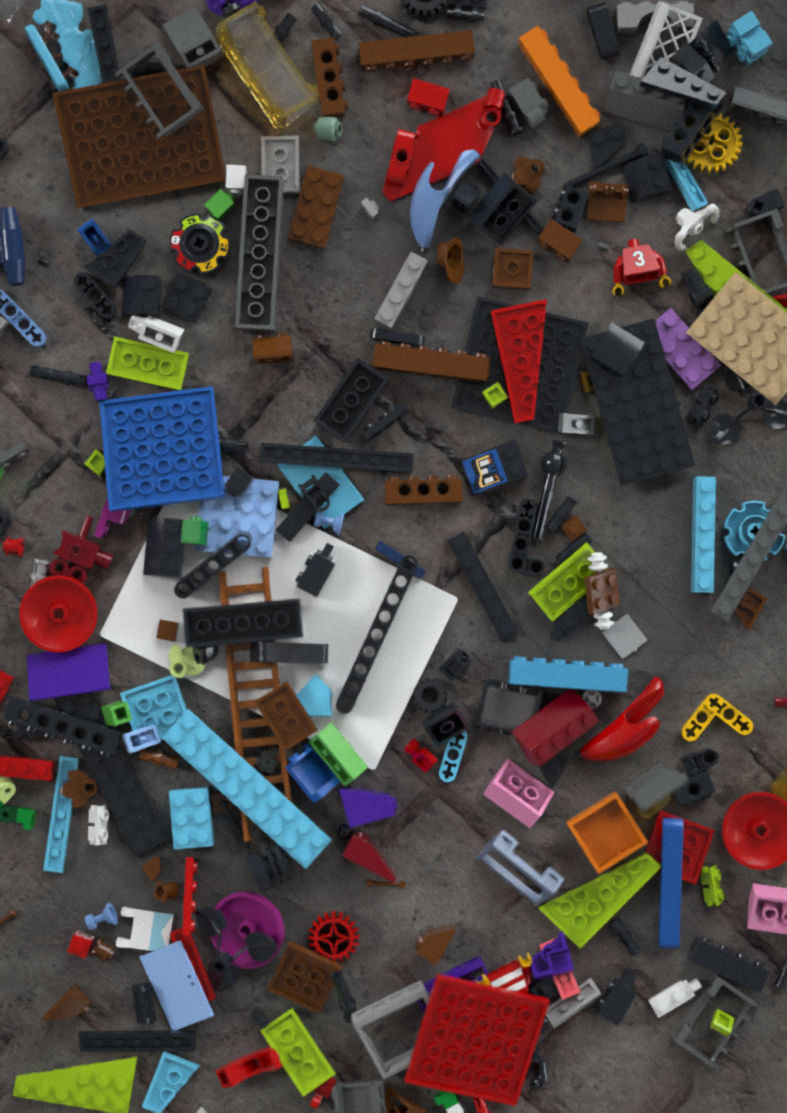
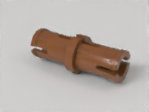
(159, 758)

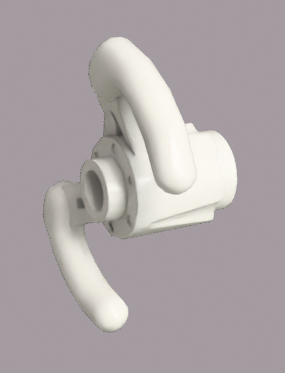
(693, 223)

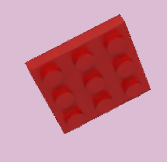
(695, 845)

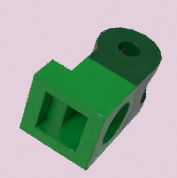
(18, 814)

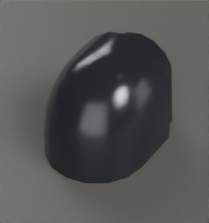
(205, 654)

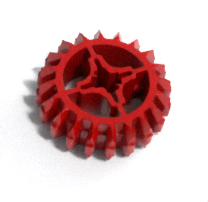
(342, 936)

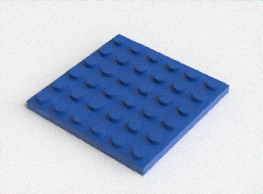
(161, 449)

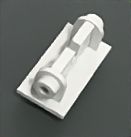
(98, 834)

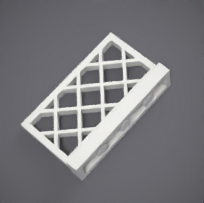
(653, 35)

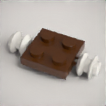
(601, 590)

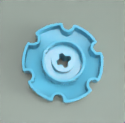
(741, 522)

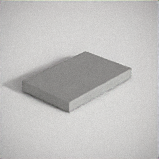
(281, 158)

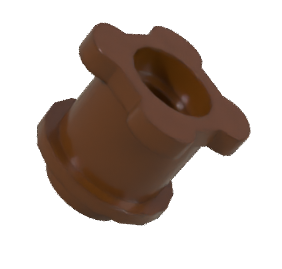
(165, 891)
(102, 950)

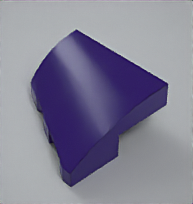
(553, 959)

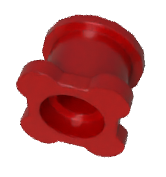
(14, 546)

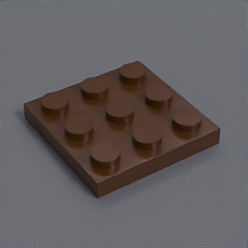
(304, 977)

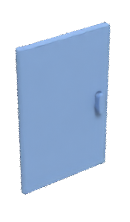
(178, 996)

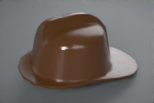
(451, 258)

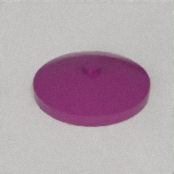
(246, 914)

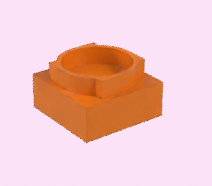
(606, 832)

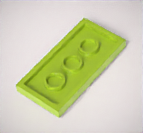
(147, 363)
(564, 584)
(298, 1052)

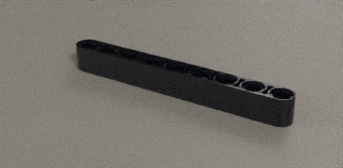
(376, 643)

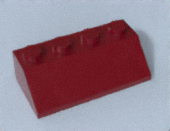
(554, 727)

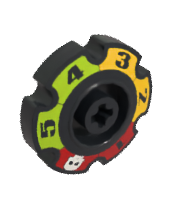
(186, 239)

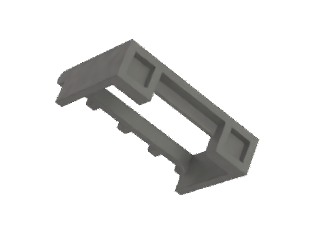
(159, 50)
(776, 225)
(654, 785)
(684, 1028)

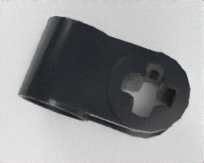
(766, 203)
(314, 493)
(697, 761)

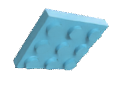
(156, 704)

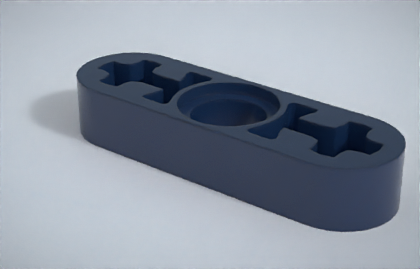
(397, 557)

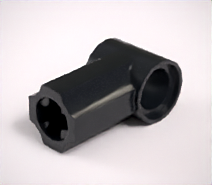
(698, 291)

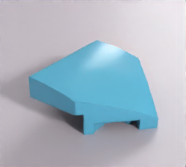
(316, 698)

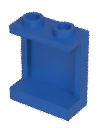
(312, 773)

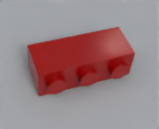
(27, 767)

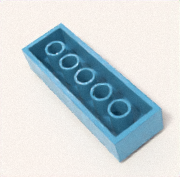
(568, 675)

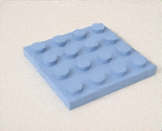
(250, 513)

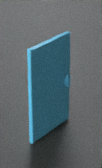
(341, 500)

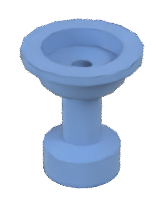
(336, 523)
(109, 915)

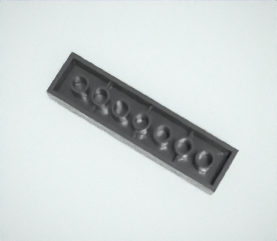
(259, 253)

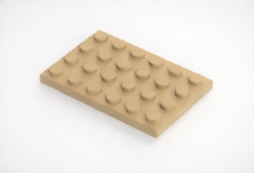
(747, 336)

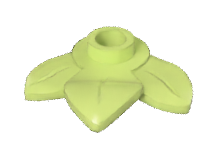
(186, 660)

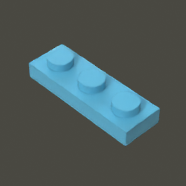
(687, 185)

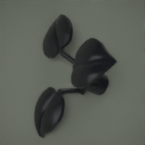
(726, 430)
(221, 970)

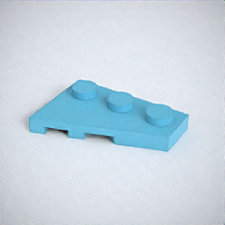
(168, 1079)

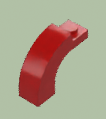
(247, 1066)

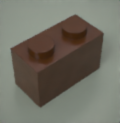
(559, 241)

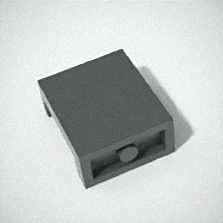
(359, 1097)

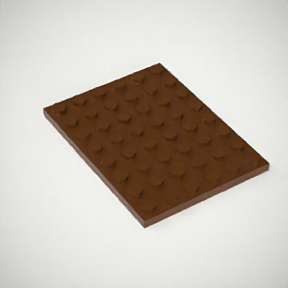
(116, 152)

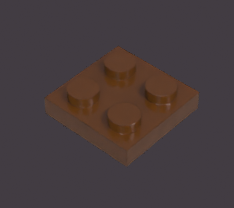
(512, 268)

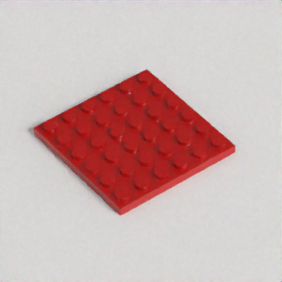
(476, 1040)

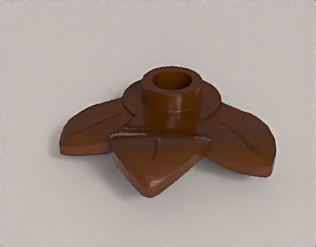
(524, 174)
(76, 788)

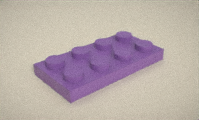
(682, 352)

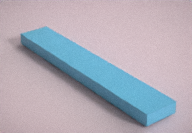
(60, 819)

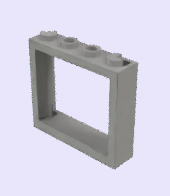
(379, 1009)

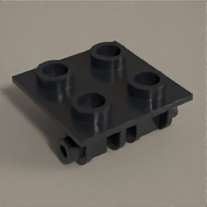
(712, 45)

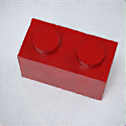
(428, 97)

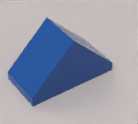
(94, 237)

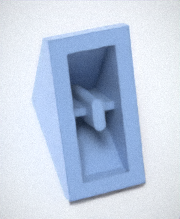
(141, 738)

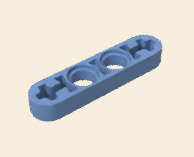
(18, 317)

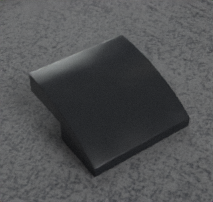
(617, 350)

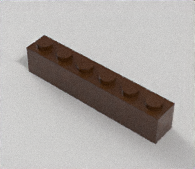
(416, 50)
(431, 363)

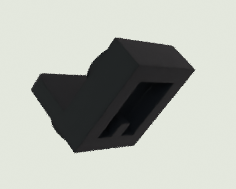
(455, 664)
(544, 988)

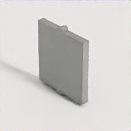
(624, 636)

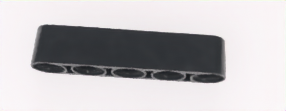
(208, 572)

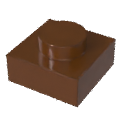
(573, 528)

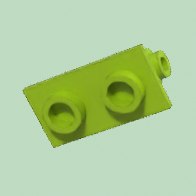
(713, 893)

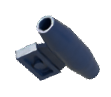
(12, 246)

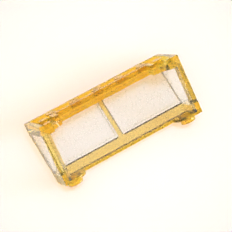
(265, 66)

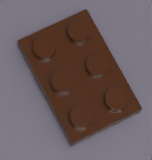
(286, 715)

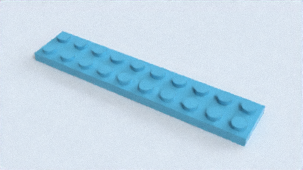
(247, 788)

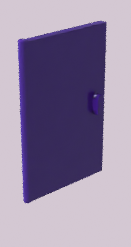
(68, 675)

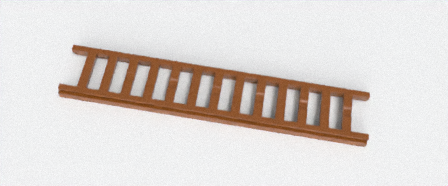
(234, 686)

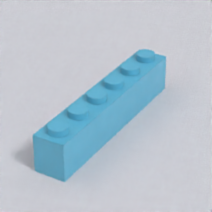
(703, 535)

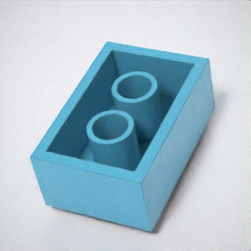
(191, 817)

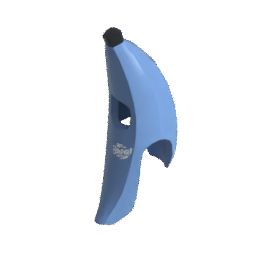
(427, 201)

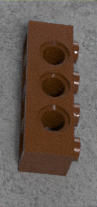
(327, 48)
(453, 495)

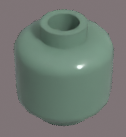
(327, 128)

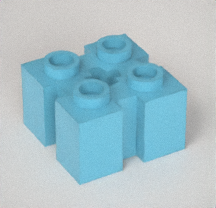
(748, 38)

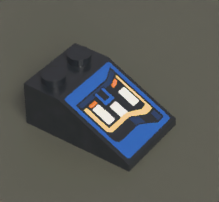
(494, 468)

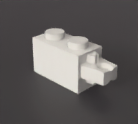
(157, 332)

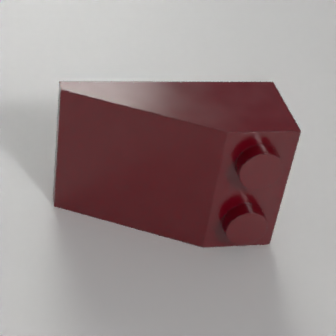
(365, 853)

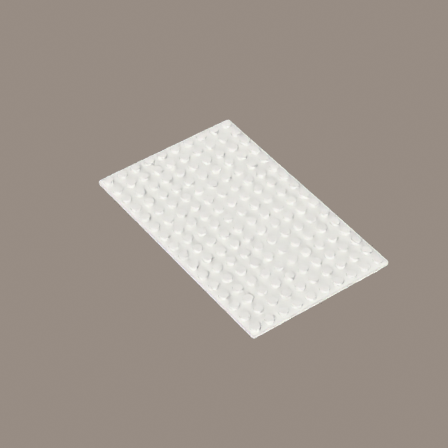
(336, 618)

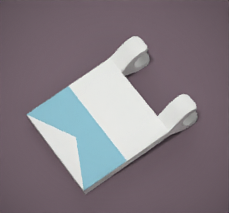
(149, 929)

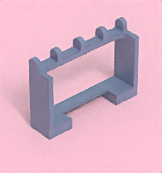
(504, 845)

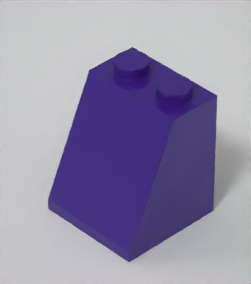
(366, 805)

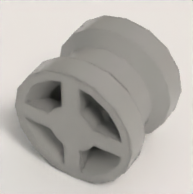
(592, 700)

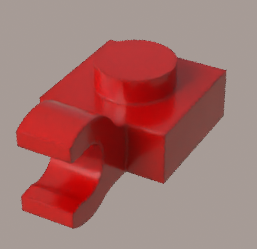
(422, 757)
(322, 1090)

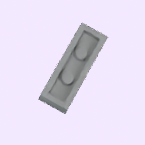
(566, 1008)

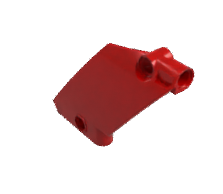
(441, 143)

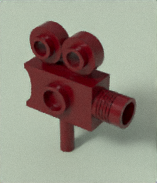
(79, 551)

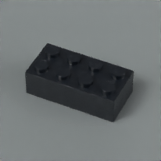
(351, 400)

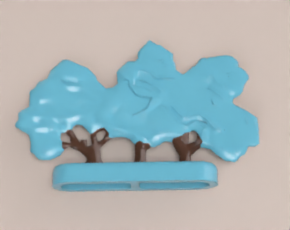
(76, 46)

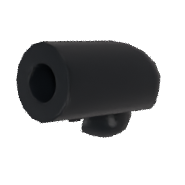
(540, 1077)

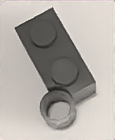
(528, 102)

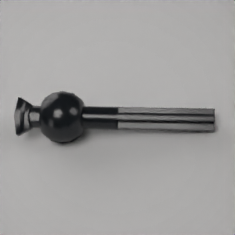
(553, 465)

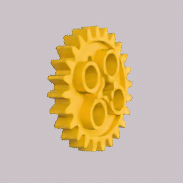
(705, 158)

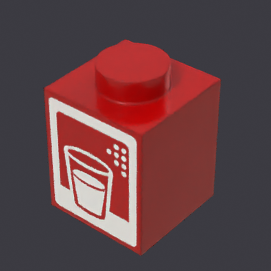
(81, 944)

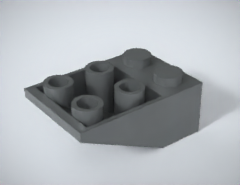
(193, 39)

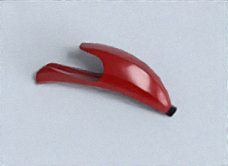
(626, 732)

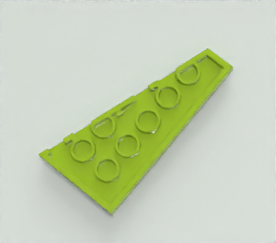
(716, 270)
(592, 904)
(90, 1086)

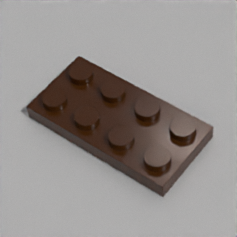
(316, 207)

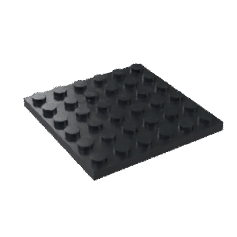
(557, 368)

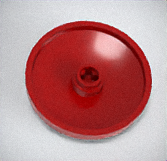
(58, 613)
(756, 830)

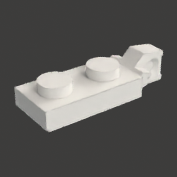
(673, 996)

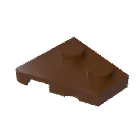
(750, 607)

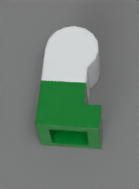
(449, 1101)

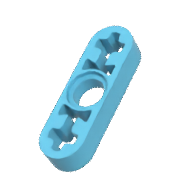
(453, 769)

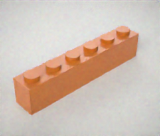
(559, 81)

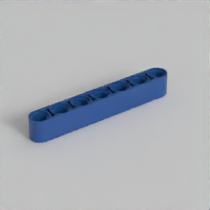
(670, 883)

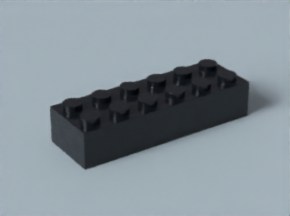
(243, 622)

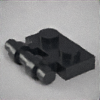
(474, 16)

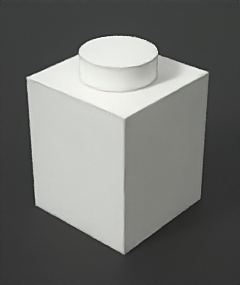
(235, 179)

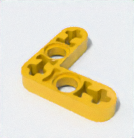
(711, 712)

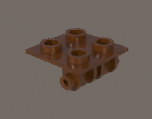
(607, 202)

